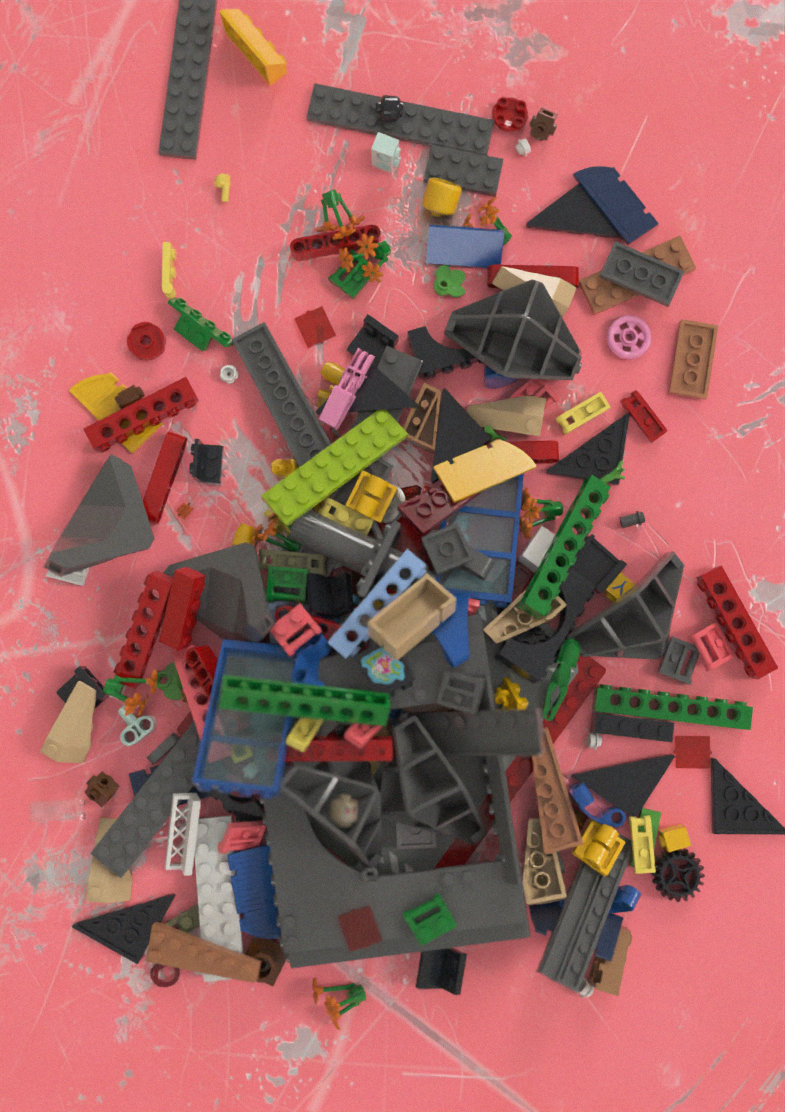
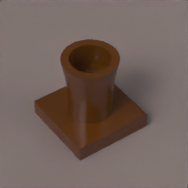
(270, 952)

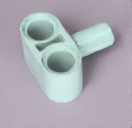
(136, 726)

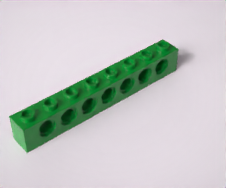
(530, 601)
(304, 700)
(741, 713)

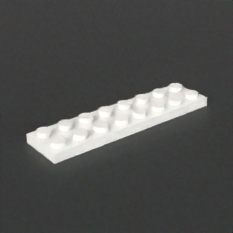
(214, 888)

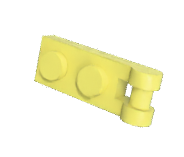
(168, 271)
(583, 412)
(347, 516)
(303, 733)
(642, 845)

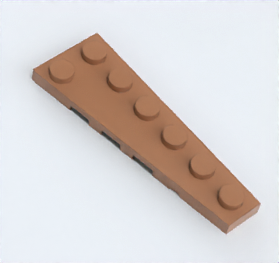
(555, 810)
(188, 952)

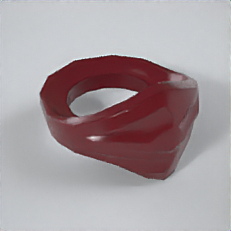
(154, 976)

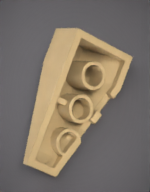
(559, 289)
(513, 415)
(516, 621)
(71, 732)
(542, 872)
(104, 884)

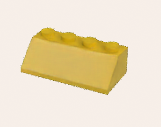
(253, 45)

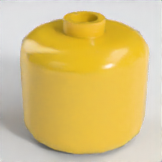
(441, 197)

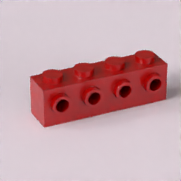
(182, 608)

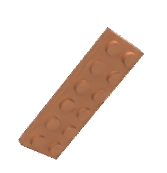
(604, 294)

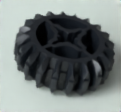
(684, 871)

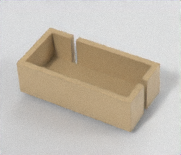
(411, 616)

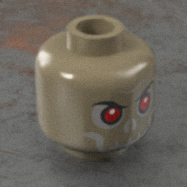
(344, 810)

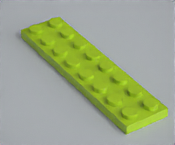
(334, 466)

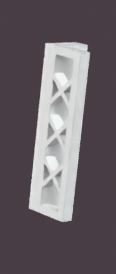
(190, 833)

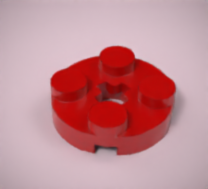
(136, 337)

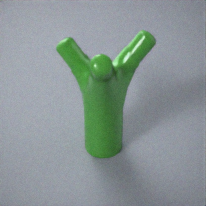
(492, 434)
(615, 474)

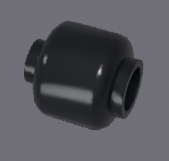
(389, 108)

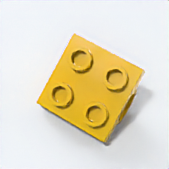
(371, 496)
(599, 847)

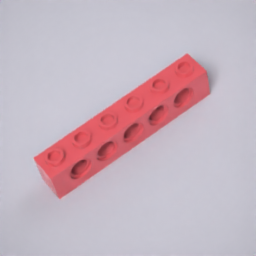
(193, 695)

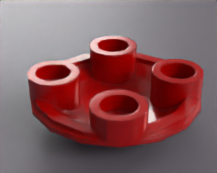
(510, 114)

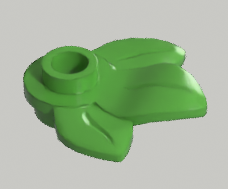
(451, 280)
(173, 686)

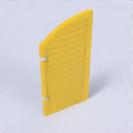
(99, 395)
(482, 469)

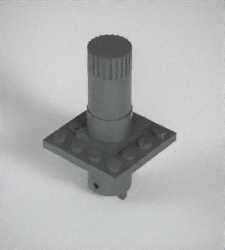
(353, 549)

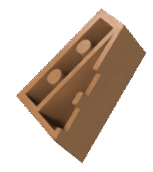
(423, 421)
(608, 975)

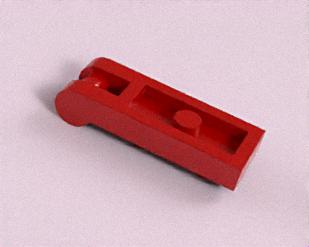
(644, 416)

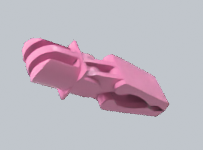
(344, 394)

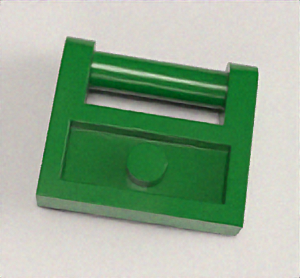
(354, 281)
(287, 578)
(434, 924)

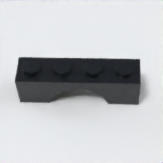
(632, 727)
(244, 808)

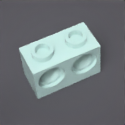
(385, 153)

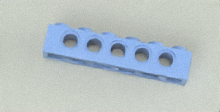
(339, 640)

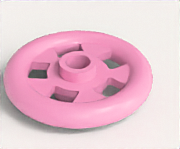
(631, 321)

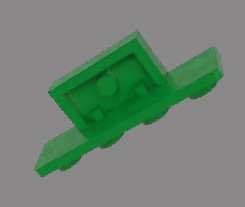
(197, 328)

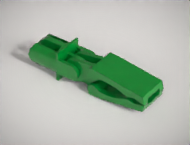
(567, 658)

